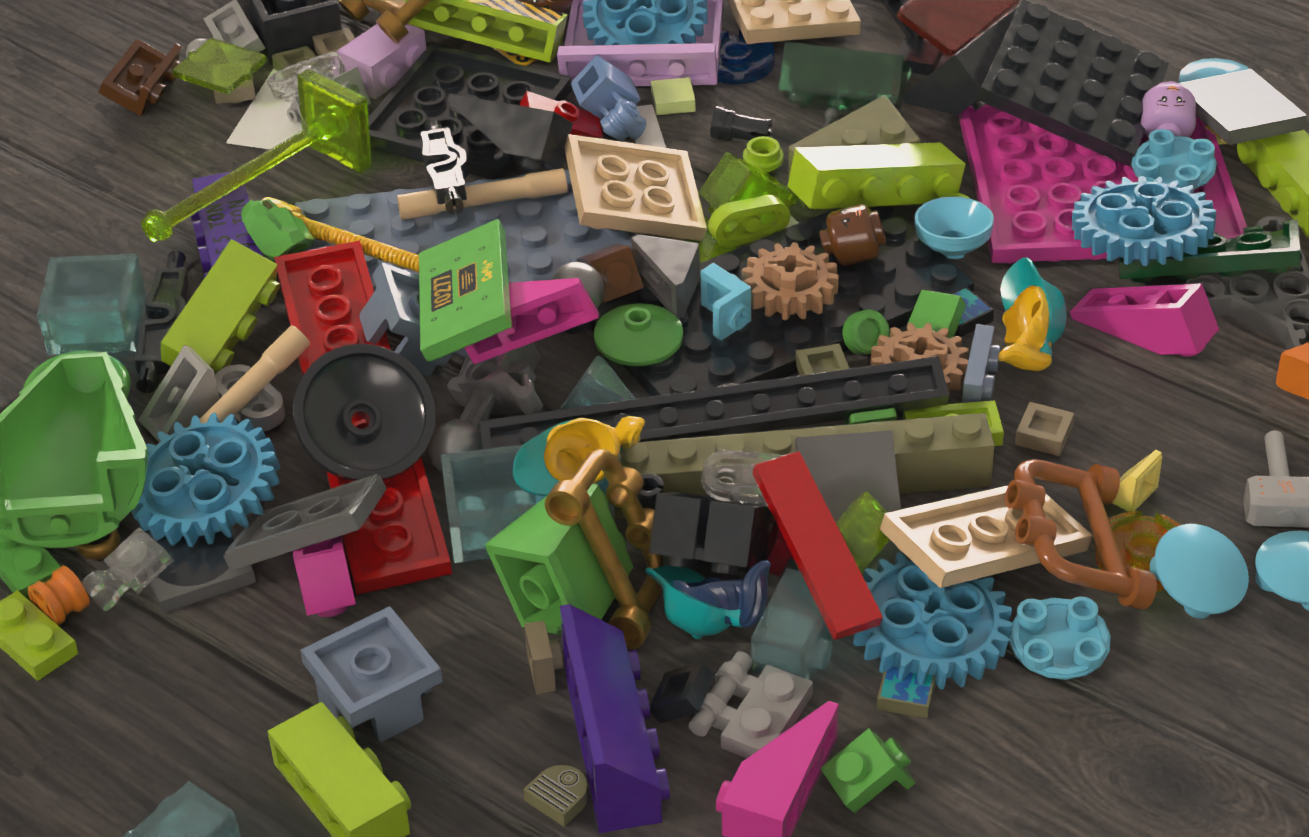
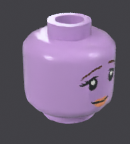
(1169, 108)

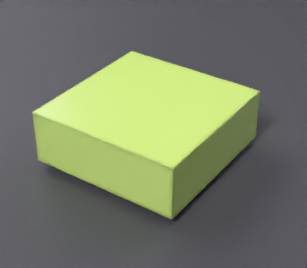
(673, 96)

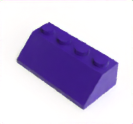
(611, 723)

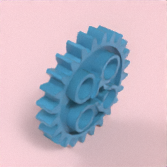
(644, 21)
(1143, 220)
(206, 479)
(934, 627)

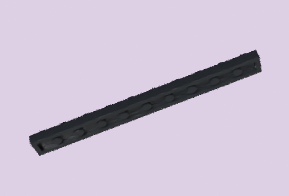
(749, 405)

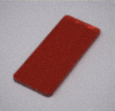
(951, 22)

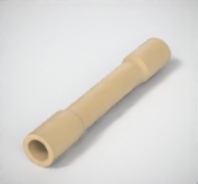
(529, 186)
(273, 362)

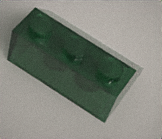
(841, 76)

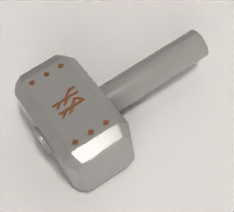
(1277, 498)

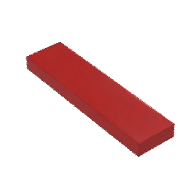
(817, 545)

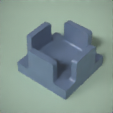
(398, 307)
(373, 673)

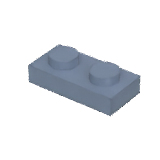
(983, 359)

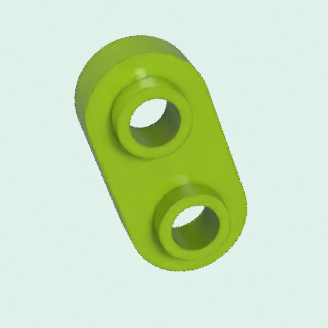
(748, 220)

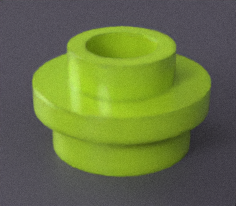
(764, 153)

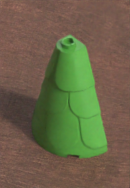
(70, 455)

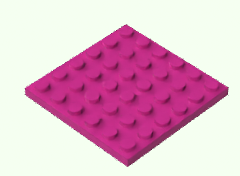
(1037, 176)

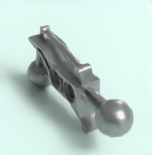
(500, 383)

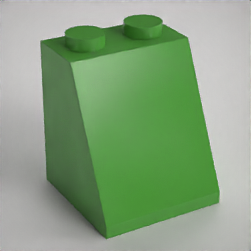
(554, 564)

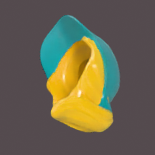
(1032, 317)
(562, 449)

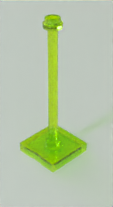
(331, 122)

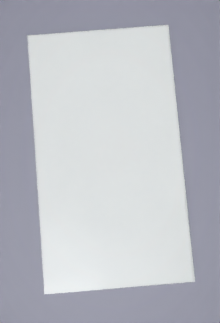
(265, 121)

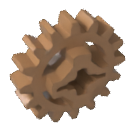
(791, 280)
(923, 344)

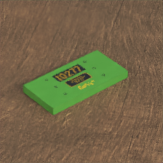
(464, 291)

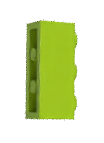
(223, 307)
(338, 777)

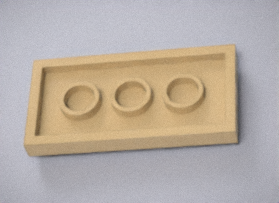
(974, 536)

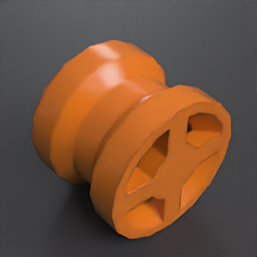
(59, 595)

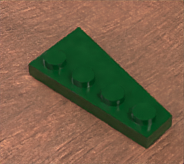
(1230, 257)

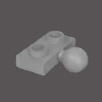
(230, 26)

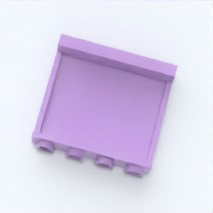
(647, 61)

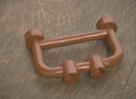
(1096, 488)

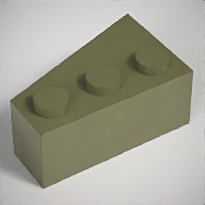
(870, 125)

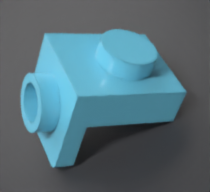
(727, 299)

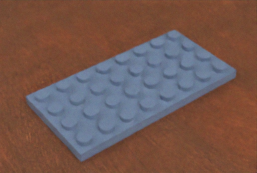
(538, 231)

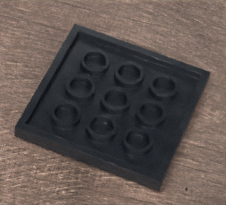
(1072, 81)
(424, 96)

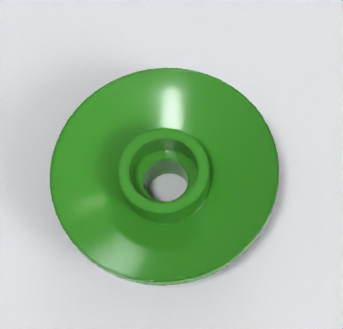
(638, 334)

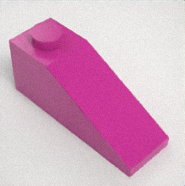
(536, 313)
(1152, 317)
(324, 577)
(778, 778)

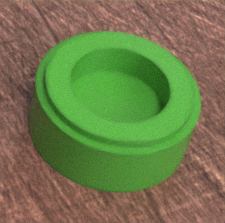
(863, 329)

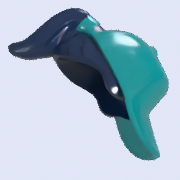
(710, 604)

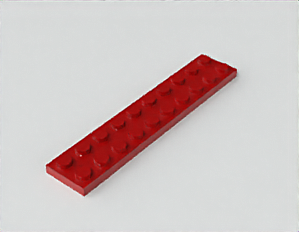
(402, 534)

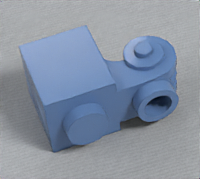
(610, 97)

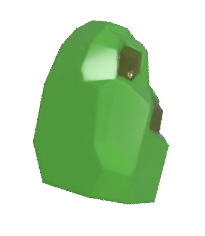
(275, 229)

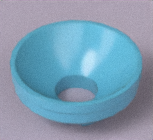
(954, 225)

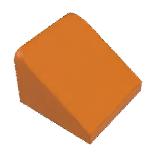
(1294, 371)

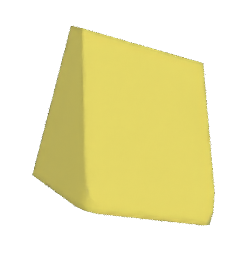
(1139, 482)

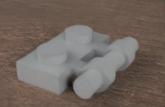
(768, 708)

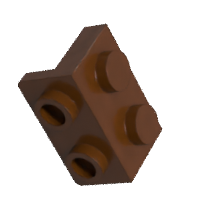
(140, 76)

